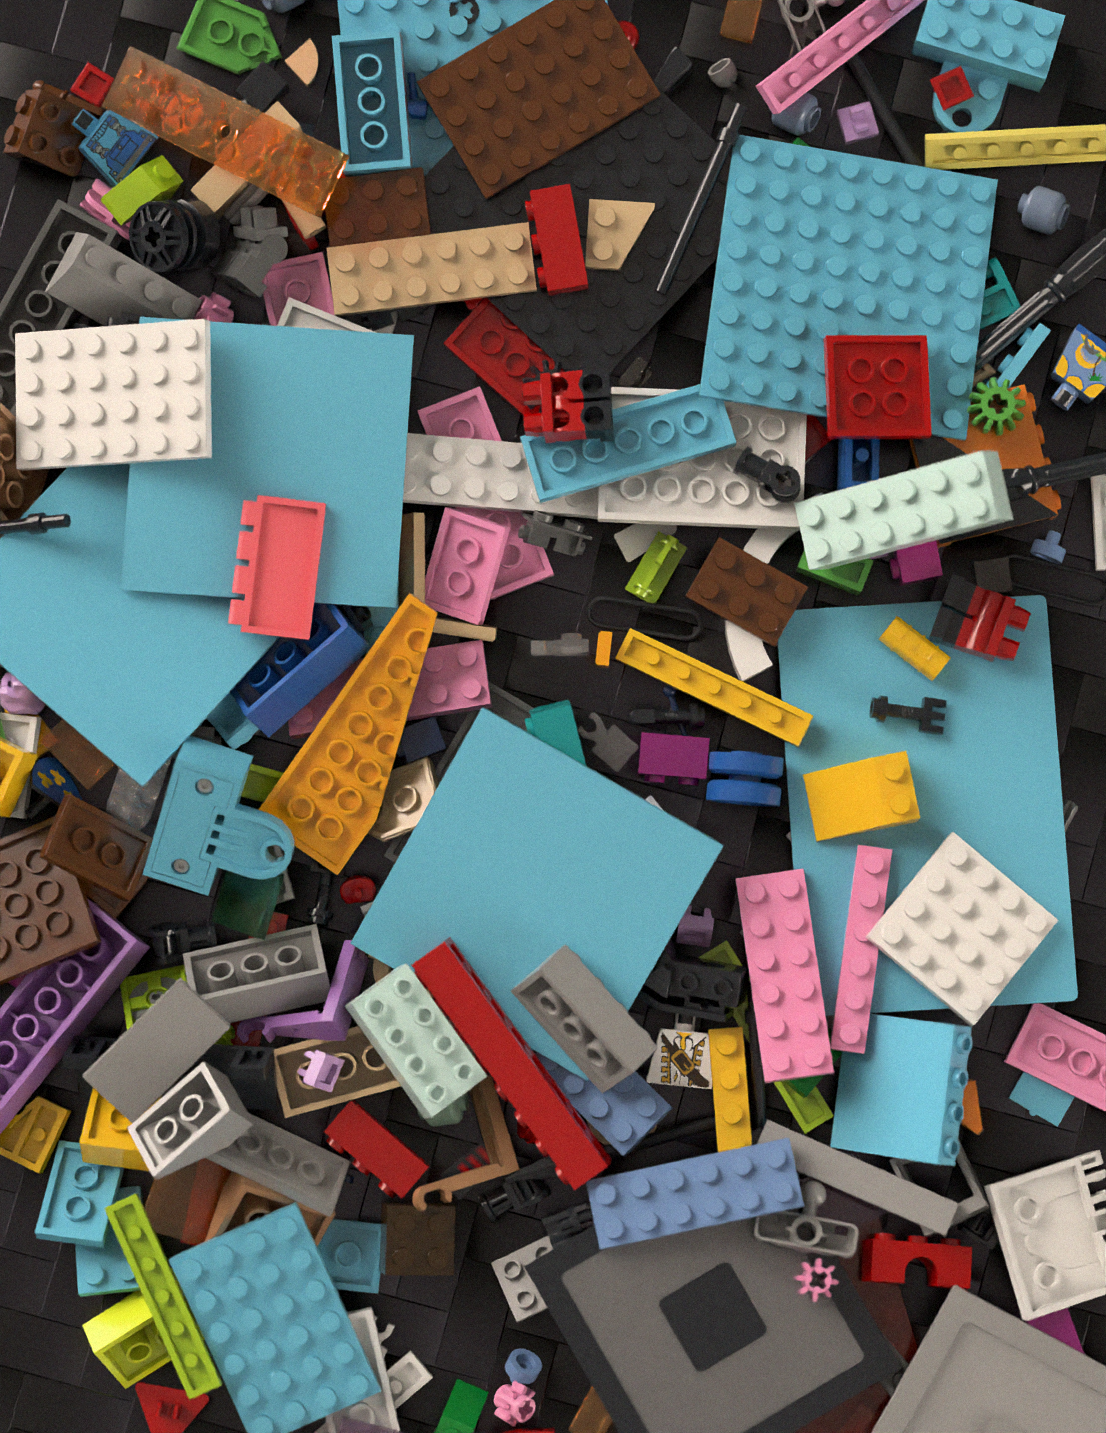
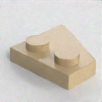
(613, 231)

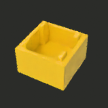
(106, 1136)

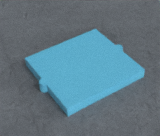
(1041, 1098)

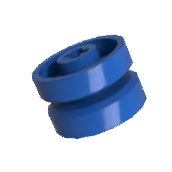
(745, 776)

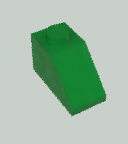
(462, 1409)

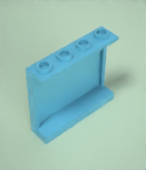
(904, 1091)

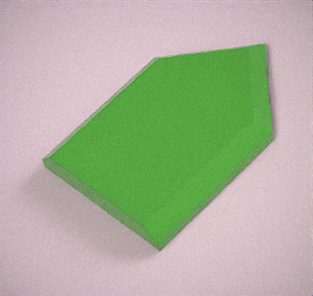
(229, 36)

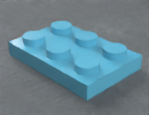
(77, 1199)
(106, 1268)

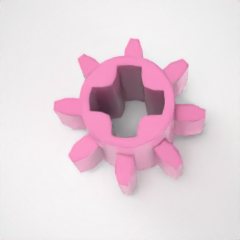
(214, 309)
(806, 1278)
(514, 1403)

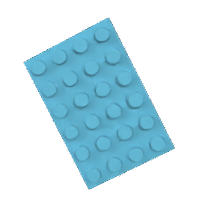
(275, 1323)

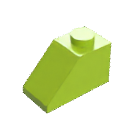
(147, 183)

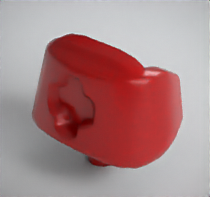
(357, 889)

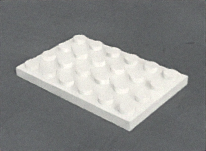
(113, 395)
(705, 487)

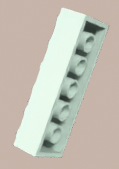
(903, 510)

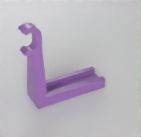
(335, 1018)

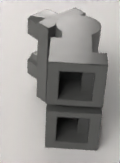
(257, 249)

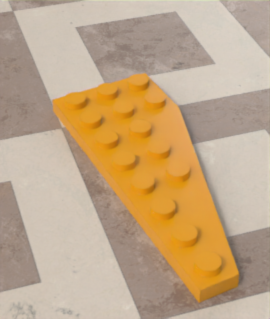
(344, 767)

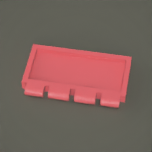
(281, 567)

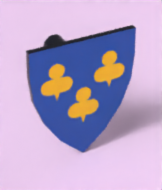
(52, 783)

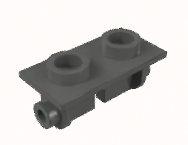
(542, 527)

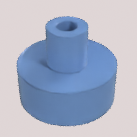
(1049, 549)
(523, 1366)

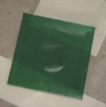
(247, 903)

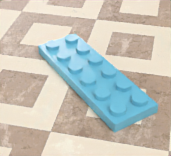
(645, 439)

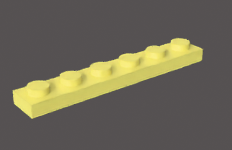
(1015, 147)

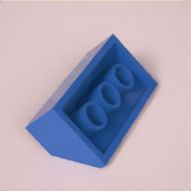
(299, 669)

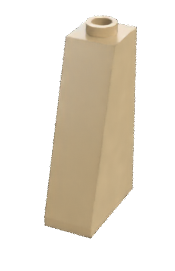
(221, 187)

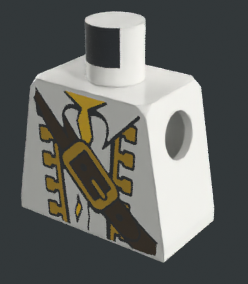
(681, 1056)

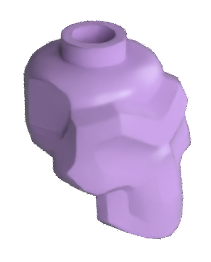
(18, 698)

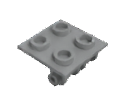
(517, 1284)

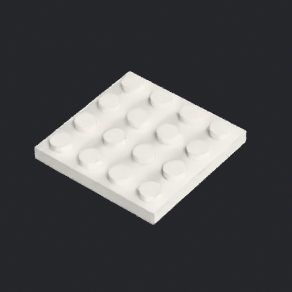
(961, 929)

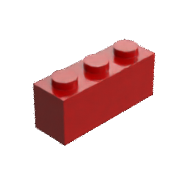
(557, 240)
(375, 1150)

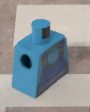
(113, 143)

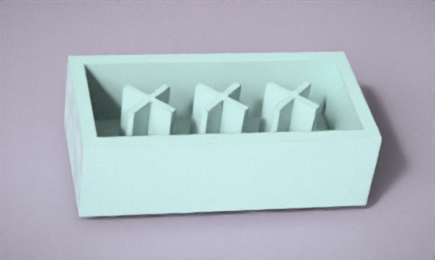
(415, 1041)

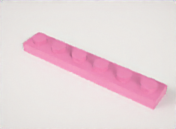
(831, 51)
(859, 954)

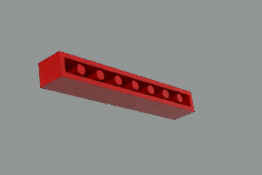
(512, 1064)

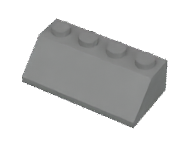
(106, 283)
(260, 974)
(584, 1019)

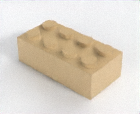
(360, 1075)

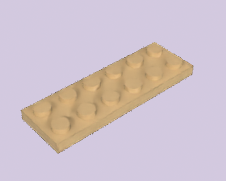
(431, 269)

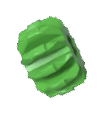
(1003, 397)

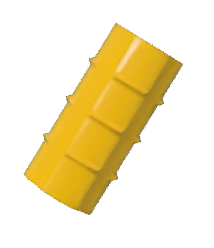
(914, 648)

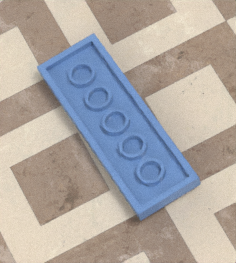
(694, 1193)

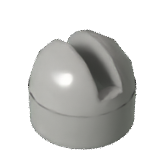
(723, 73)

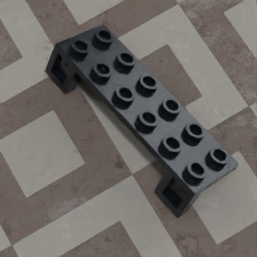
(247, 1067)

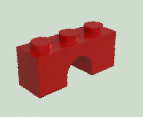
(945, 1263)

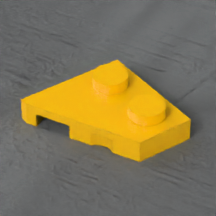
(34, 1134)

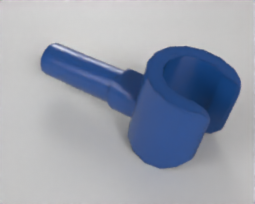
(416, 108)

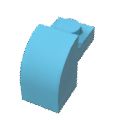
(232, 723)

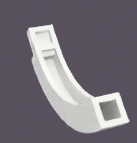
(745, 649)

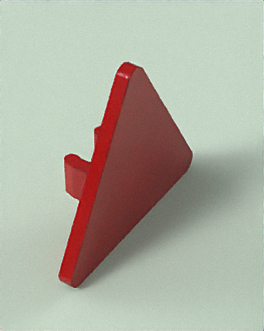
(168, 1407)

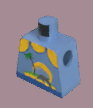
(1080, 368)

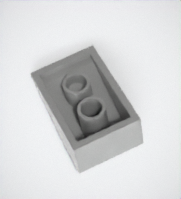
(190, 1122)

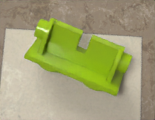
(656, 567)

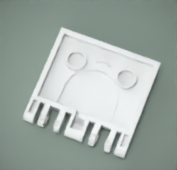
(1052, 1234)

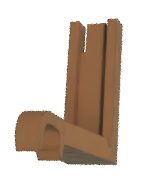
(496, 1142)

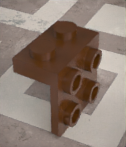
(45, 132)

